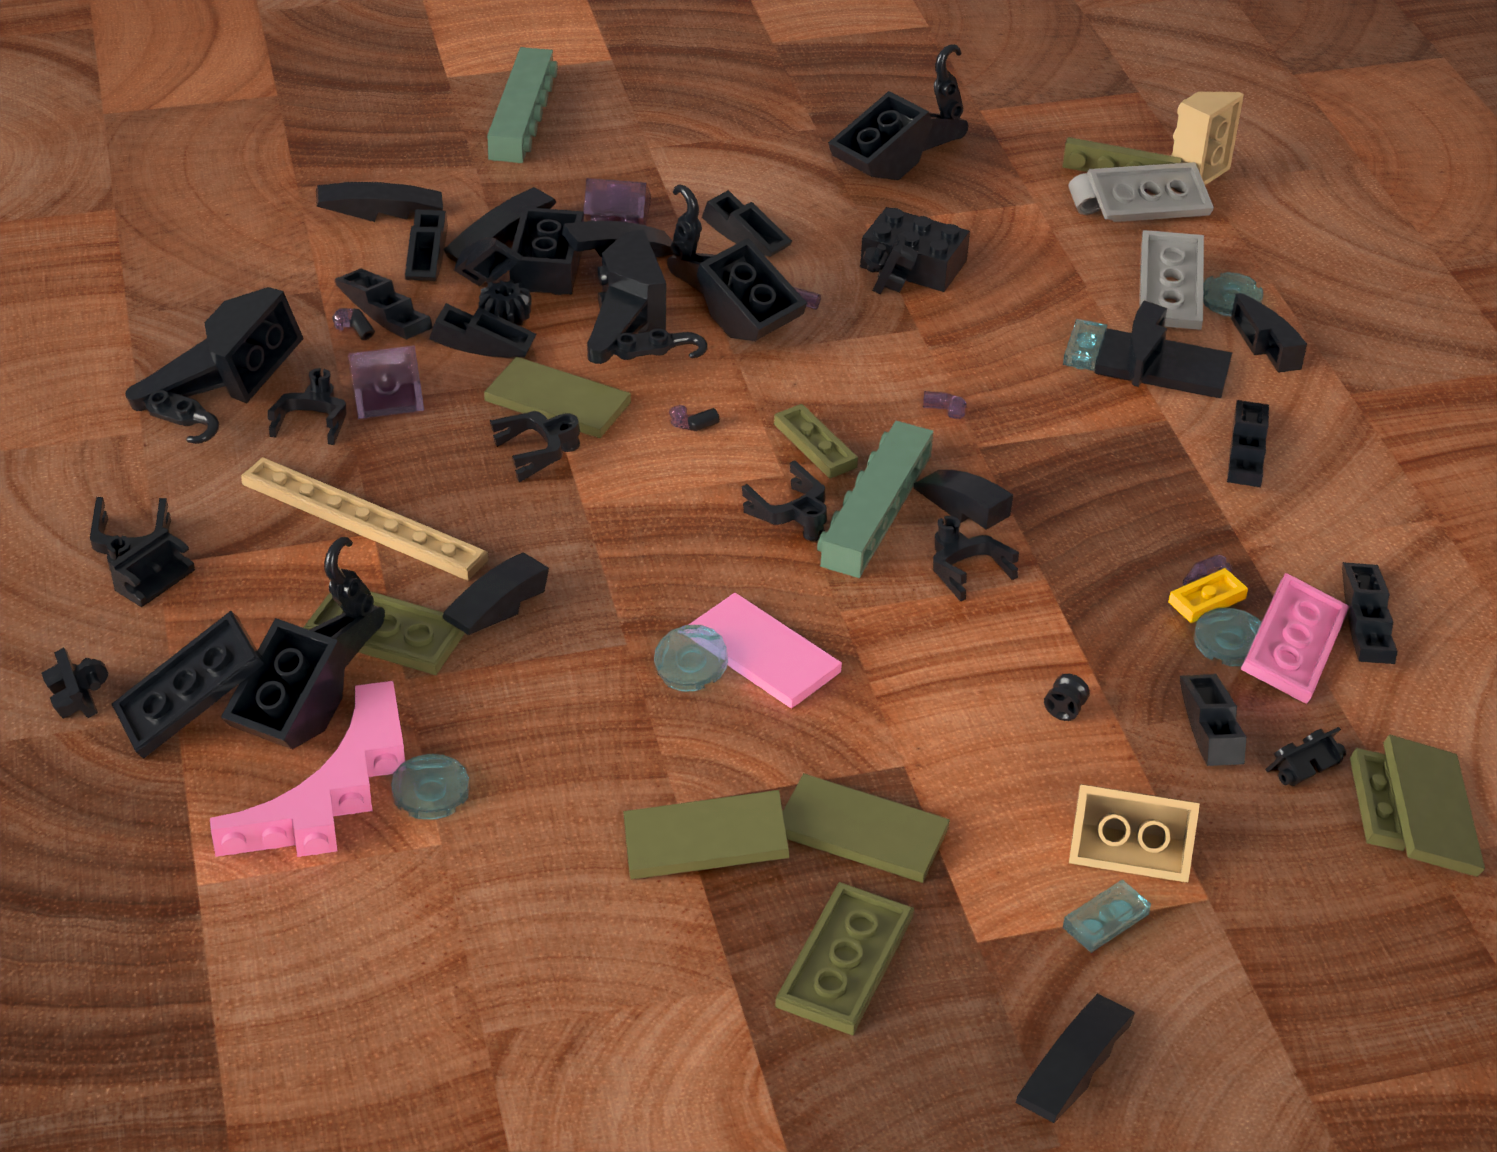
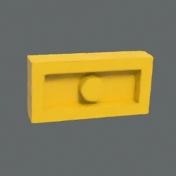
(1208, 593)

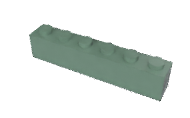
(521, 105)
(876, 499)

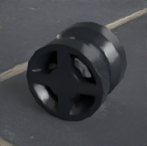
(1066, 697)

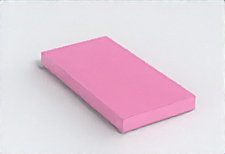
(1295, 638)
(769, 651)

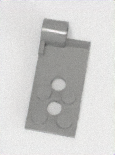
(1122, 194)
(1176, 257)

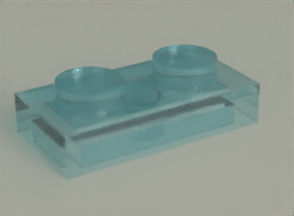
(1084, 344)
(1106, 915)

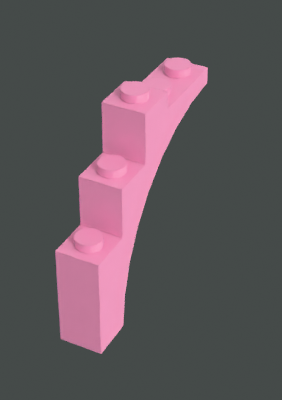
(338, 788)

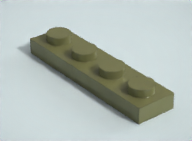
(1088, 155)

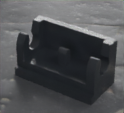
(151, 567)

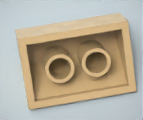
(1208, 131)
(1134, 833)

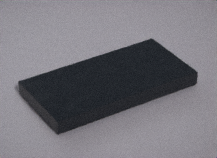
(1179, 368)
(187, 684)

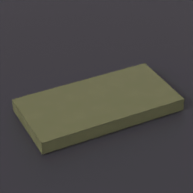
(539, 388)
(408, 636)
(1433, 806)
(864, 827)
(705, 834)
(845, 958)

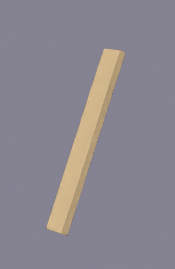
(365, 518)

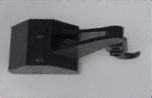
(895, 132)
(738, 284)
(633, 304)
(242, 350)
(305, 668)

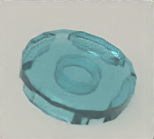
(1221, 291)
(1226, 634)
(691, 657)
(430, 786)

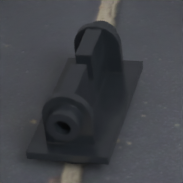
(1295, 763)

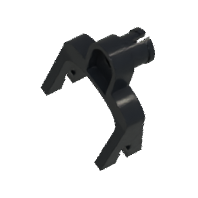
(317, 397)
(559, 432)
(807, 510)
(117, 546)
(954, 547)

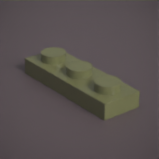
(815, 441)
(1376, 799)

